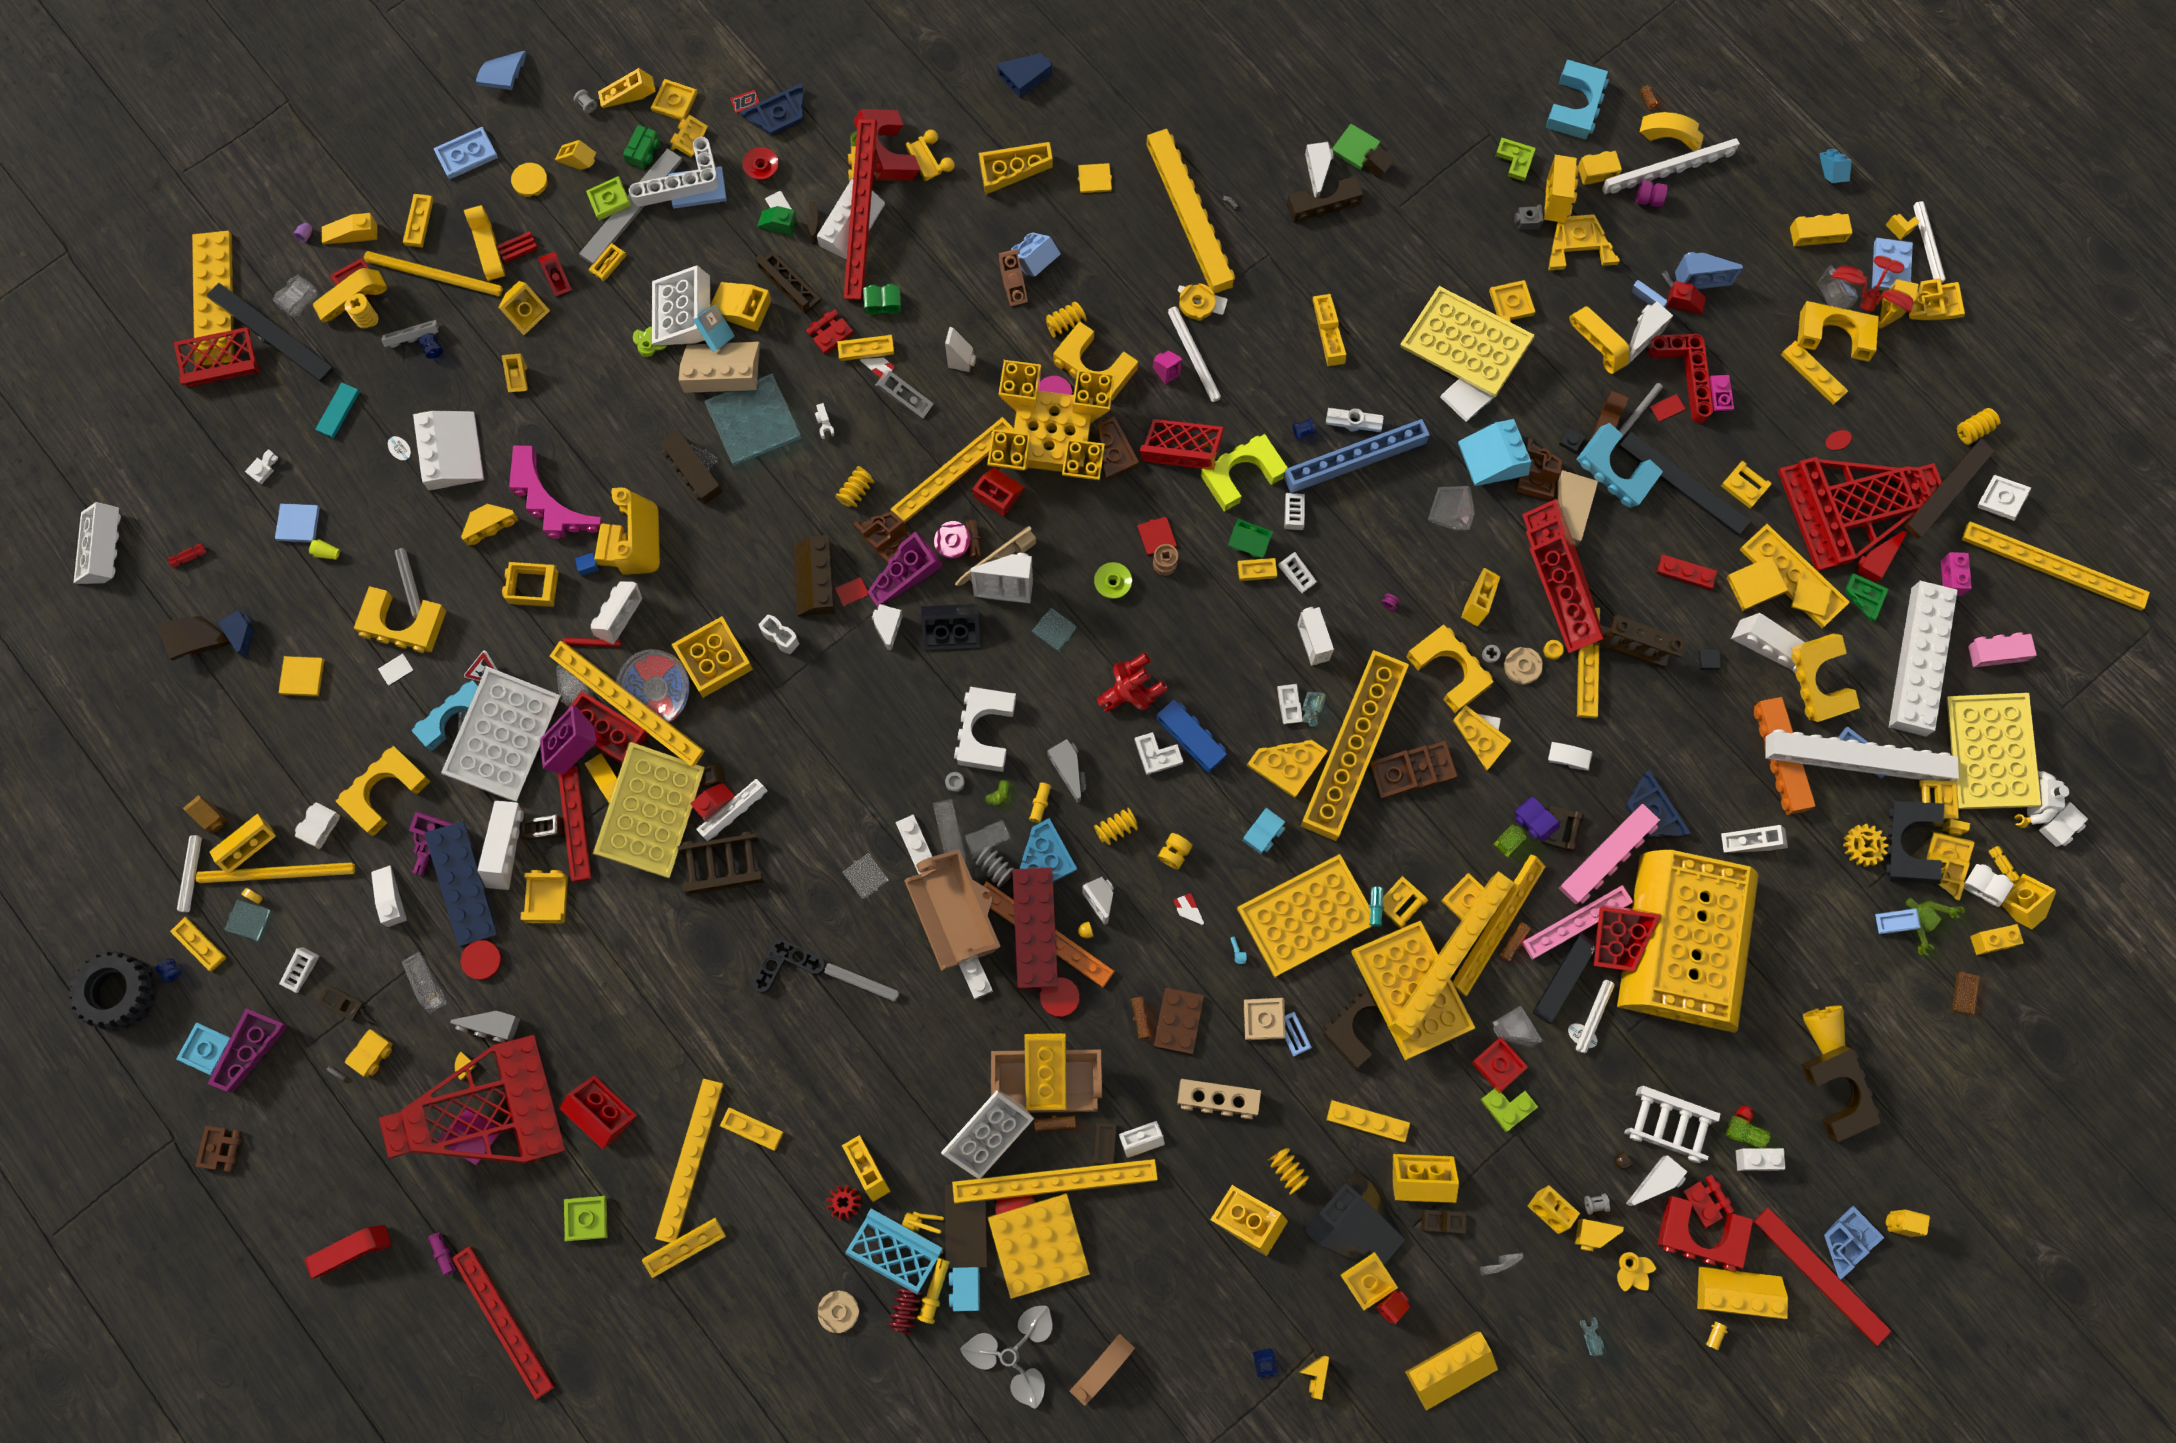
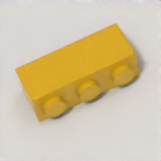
(1821, 230)
(242, 844)

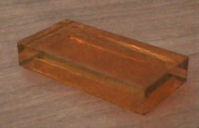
(1965, 993)

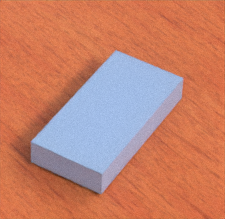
(1898, 921)

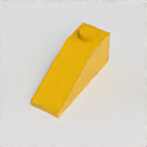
(627, 89)
(350, 229)
(1481, 597)
(602, 775)
(866, 1168)

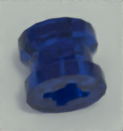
(168, 970)

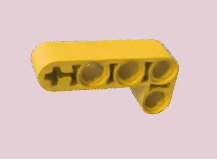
(485, 242)
(362, 281)
(1602, 338)

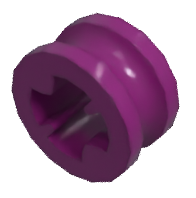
(1390, 602)

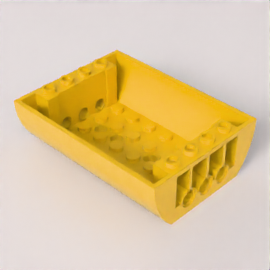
(1661, 985)

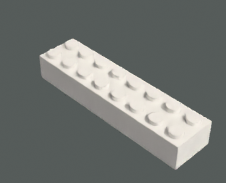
(1923, 658)

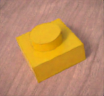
(1955, 827)

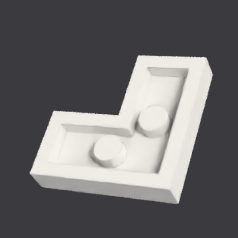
(1155, 759)

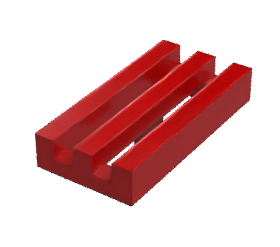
(517, 244)

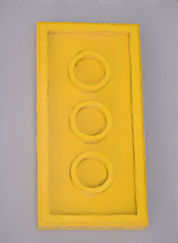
(1045, 1071)

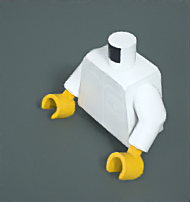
(2052, 801)

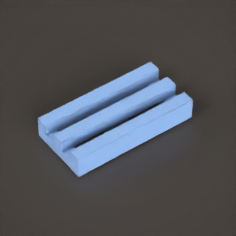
(1301, 1049)

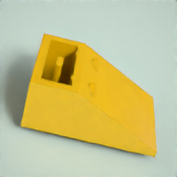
(742, 304)

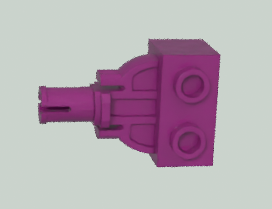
(423, 823)

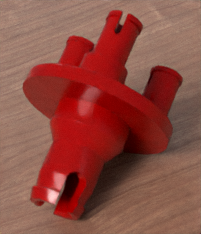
(1130, 687)

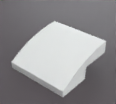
(1465, 399)

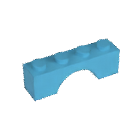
(432, 729)

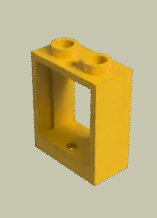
(549, 589)

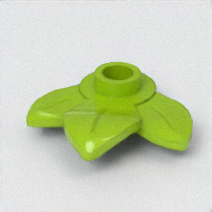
(644, 342)

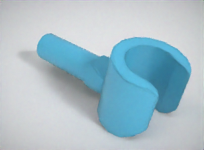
(1240, 957)

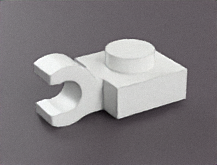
(821, 416)
(260, 469)

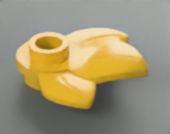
(1635, 1274)

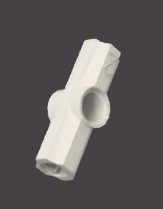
(1366, 421)

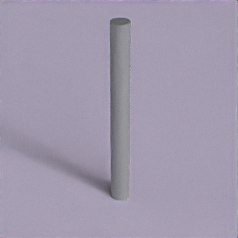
(1640, 409)

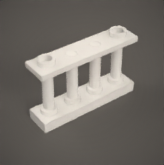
(1686, 1110)

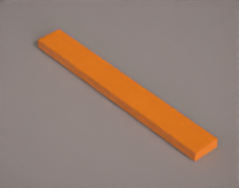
(1066, 949)

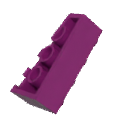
(246, 1047)

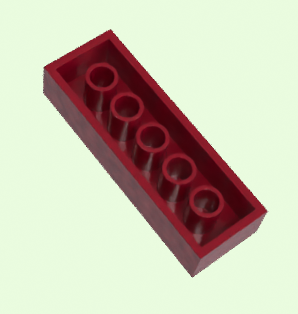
(1035, 929)

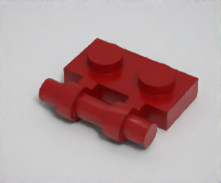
(827, 339)
(1702, 1204)

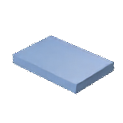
(465, 153)
(717, 195)

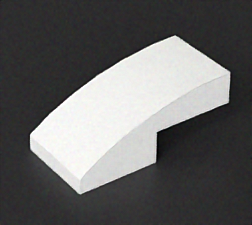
(1289, 703)
(1570, 755)

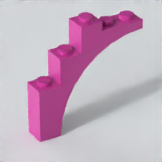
(557, 518)

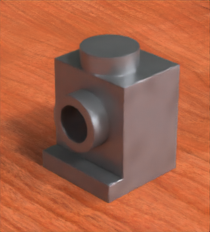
(1529, 218)

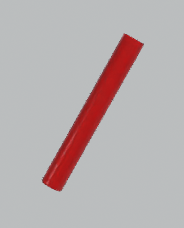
(591, 642)

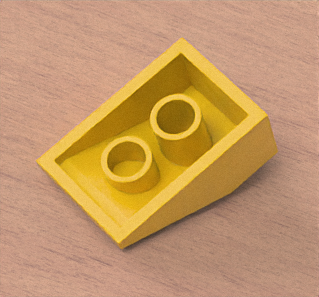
(1249, 1220)

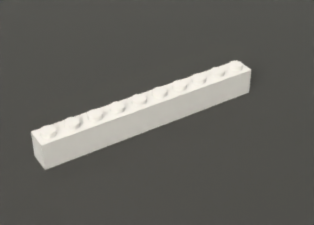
(1861, 757)

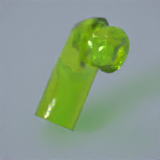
(1000, 795)

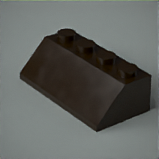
(814, 576)

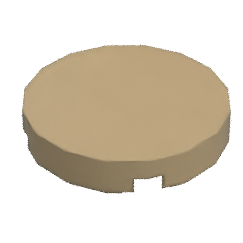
(1523, 665)
(838, 1311)

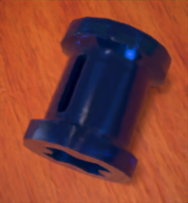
(1303, 428)

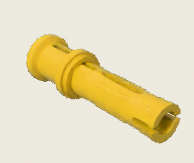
(931, 1301)

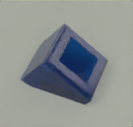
(1265, 1362)

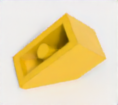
(576, 155)
(1595, 1234)

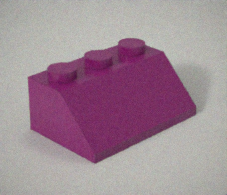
(567, 741)

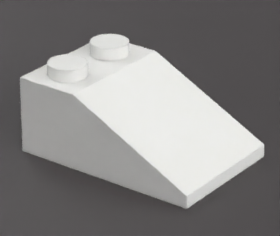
(1651, 324)

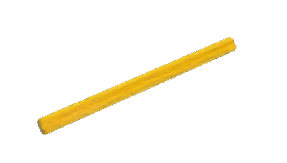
(433, 273)
(276, 872)

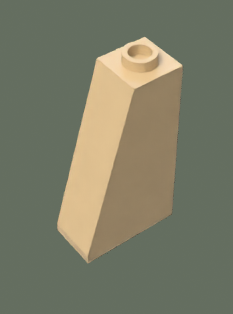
(1575, 500)

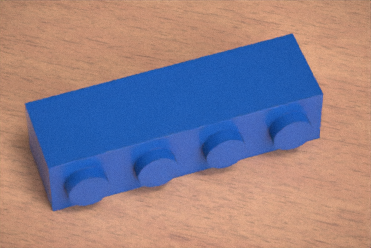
(1191, 736)

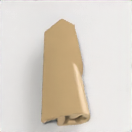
(1019, 544)

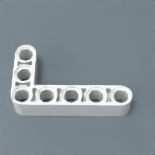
(680, 180)

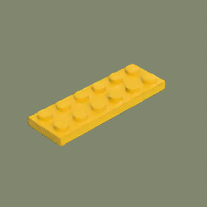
(1792, 567)

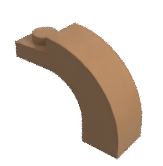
(1102, 1369)

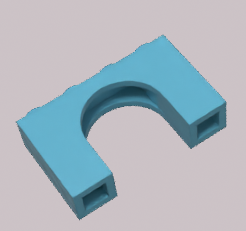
(1579, 121)
(1597, 461)

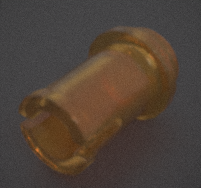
(1649, 97)

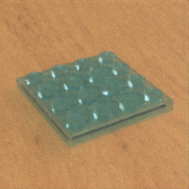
(752, 420)

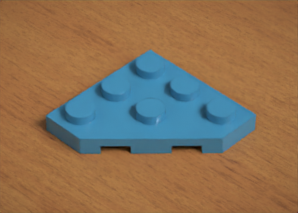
(1047, 850)

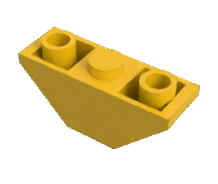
(486, 522)

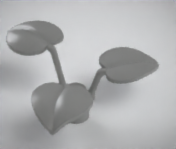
(983, 1347)

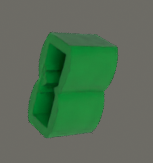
(882, 299)

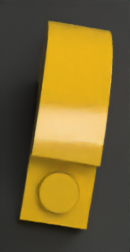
(1674, 126)

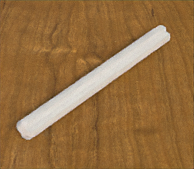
(1194, 354)

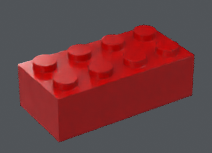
(611, 729)

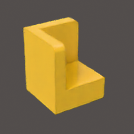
(1901, 226)

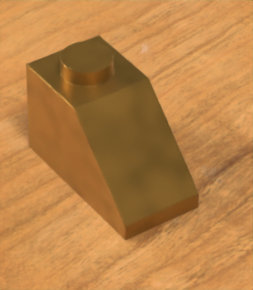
(205, 814)

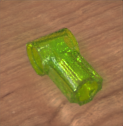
(1741, 1130)

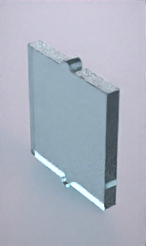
(1054, 629)
(247, 920)

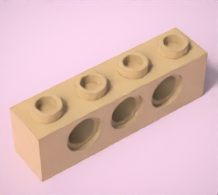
(1249, 1096)

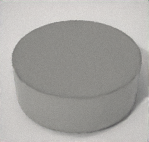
(954, 782)

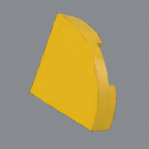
(461, 1061)

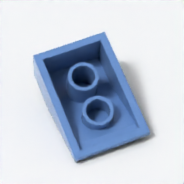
(1707, 271)

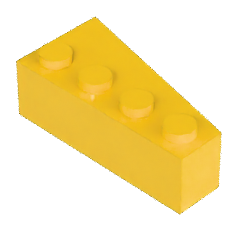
(1014, 164)

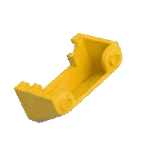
(641, 550)

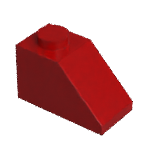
(555, 274)
(1686, 298)
(712, 800)
(1393, 1307)

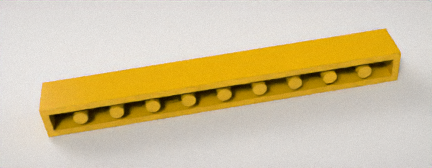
(1190, 212)
(1451, 956)

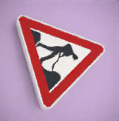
(478, 667)

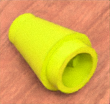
(323, 550)

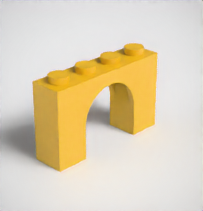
(1860, 326)
(1071, 349)
(419, 635)
(1443, 643)
(1807, 661)
(357, 798)

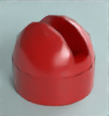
(1745, 1112)

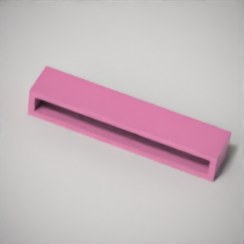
(1609, 853)

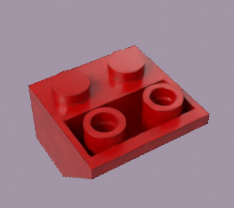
(997, 491)

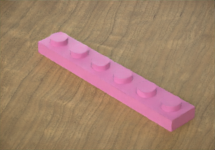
(1574, 923)

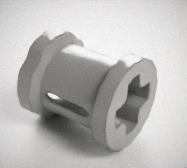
(585, 101)
(1596, 1204)

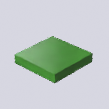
(1354, 145)

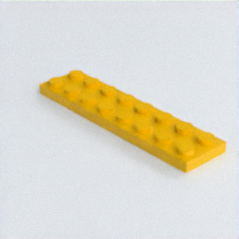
(211, 266)

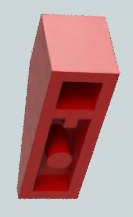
(1877, 561)

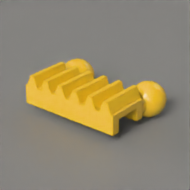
(925, 159)

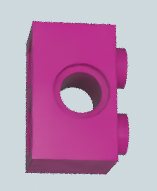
(1956, 572)

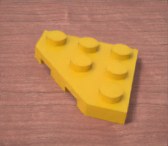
(1288, 764)

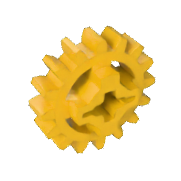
(1873, 850)

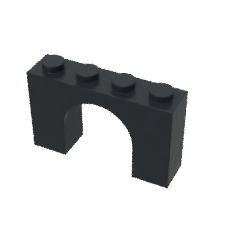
(1903, 866)

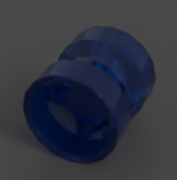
(430, 346)

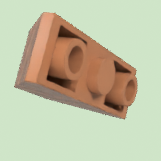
(1012, 277)

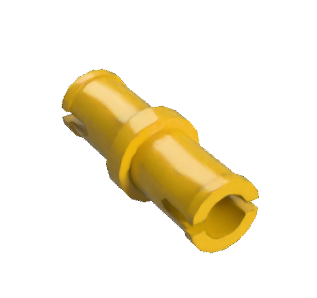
(1040, 802)

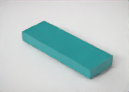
(337, 410)

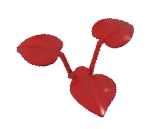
(1872, 297)

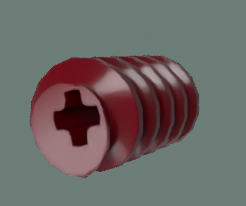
(904, 1311)

